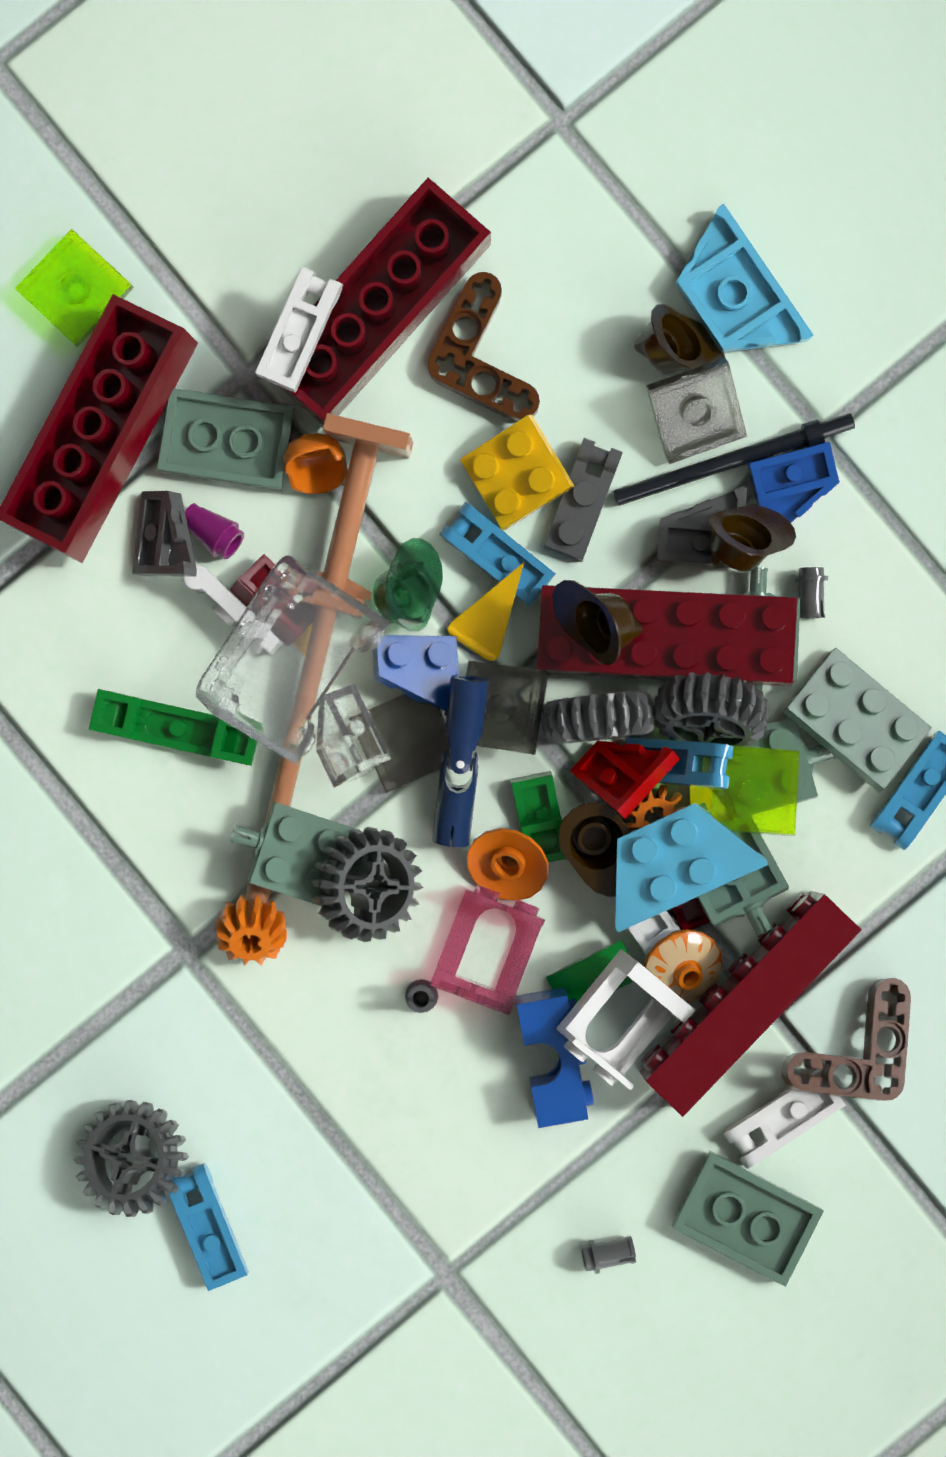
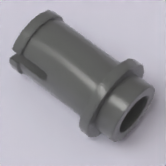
(811, 591)
(421, 985)
(608, 1254)

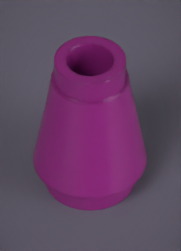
(214, 531)

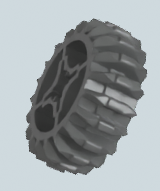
(711, 710)
(598, 717)
(370, 915)
(124, 1174)

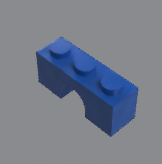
(561, 1093)

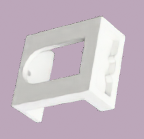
(615, 1061)

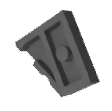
(687, 533)
(163, 537)

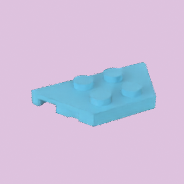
(737, 292)
(676, 863)

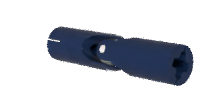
(464, 730)

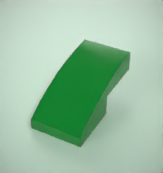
(539, 812)
(582, 973)

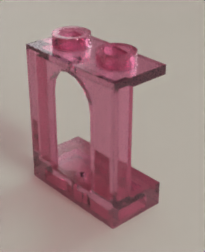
(526, 934)

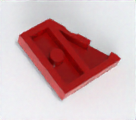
(623, 772)

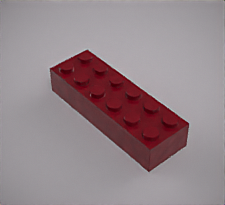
(389, 295)
(97, 428)
(684, 635)
(748, 1000)

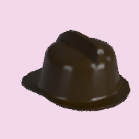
(675, 341)
(747, 536)
(595, 621)
(590, 844)

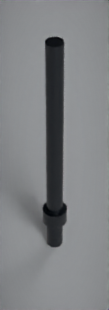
(809, 435)

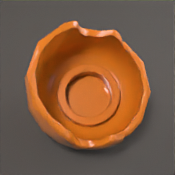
(315, 464)

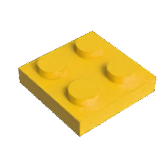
(517, 472)

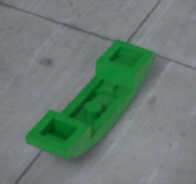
(170, 727)

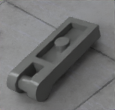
(583, 503)

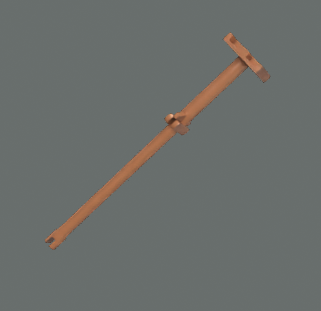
(367, 442)

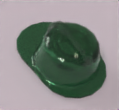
(409, 586)

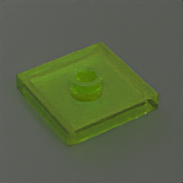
(73, 287)
(759, 792)

